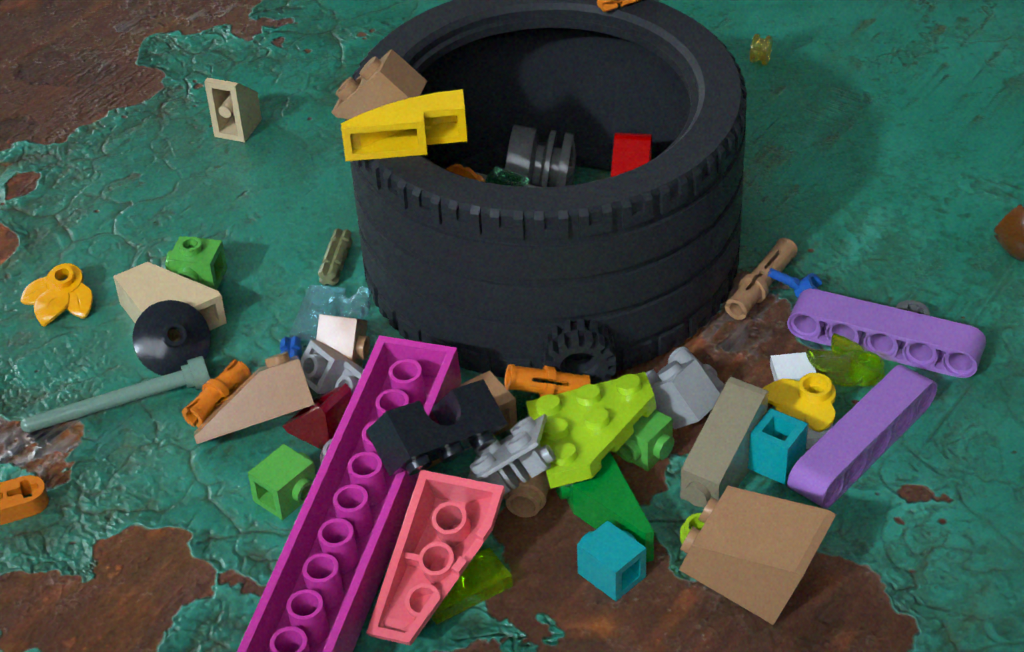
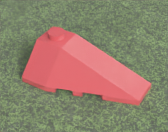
(436, 543)

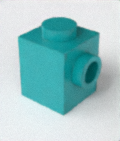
(777, 445)
(611, 560)

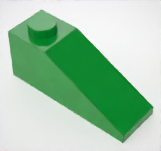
(610, 499)

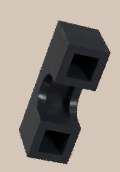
(412, 440)

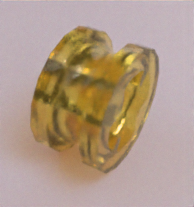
(761, 49)

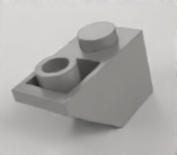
(683, 392)

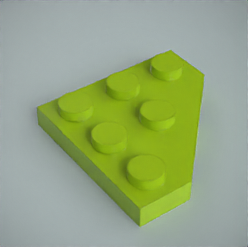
(590, 423)

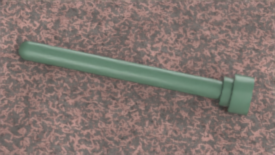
(192, 375)

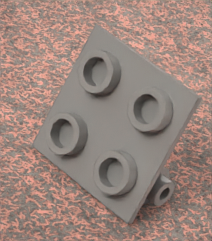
(518, 450)

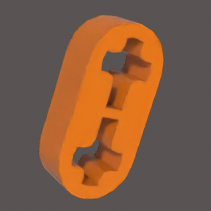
(14, 504)

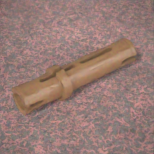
(755, 286)

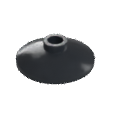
(151, 337)

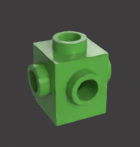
(198, 260)

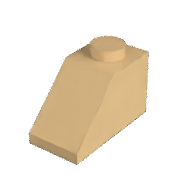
(232, 109)

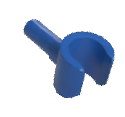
(811, 281)

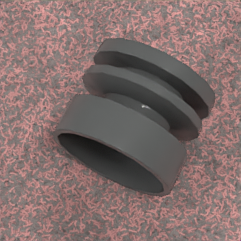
(543, 164)

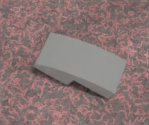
(328, 369)

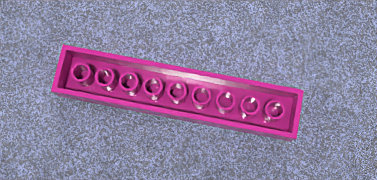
(351, 511)

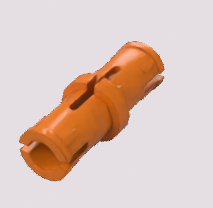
(521, 379)
(215, 393)

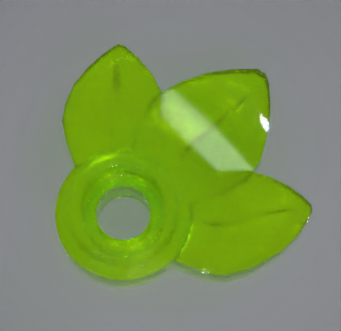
(848, 363)

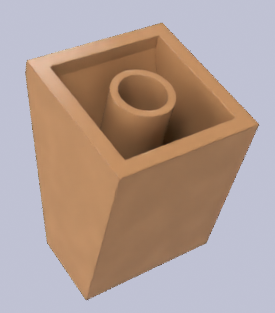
(754, 548)

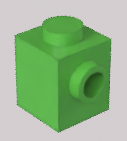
(649, 442)
(282, 481)

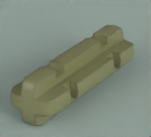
(335, 257)

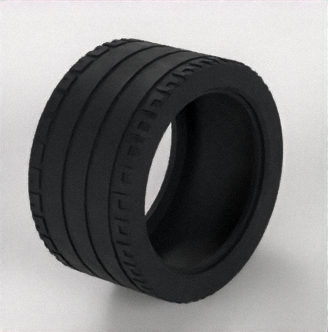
(509, 263)

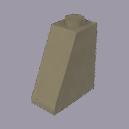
(722, 446)

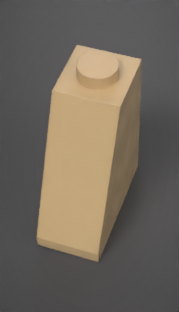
(151, 284)

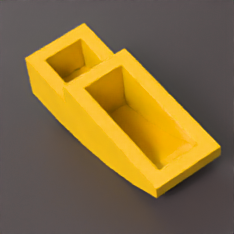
(406, 127)

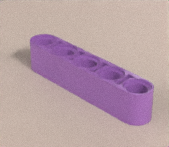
(889, 332)
(862, 436)

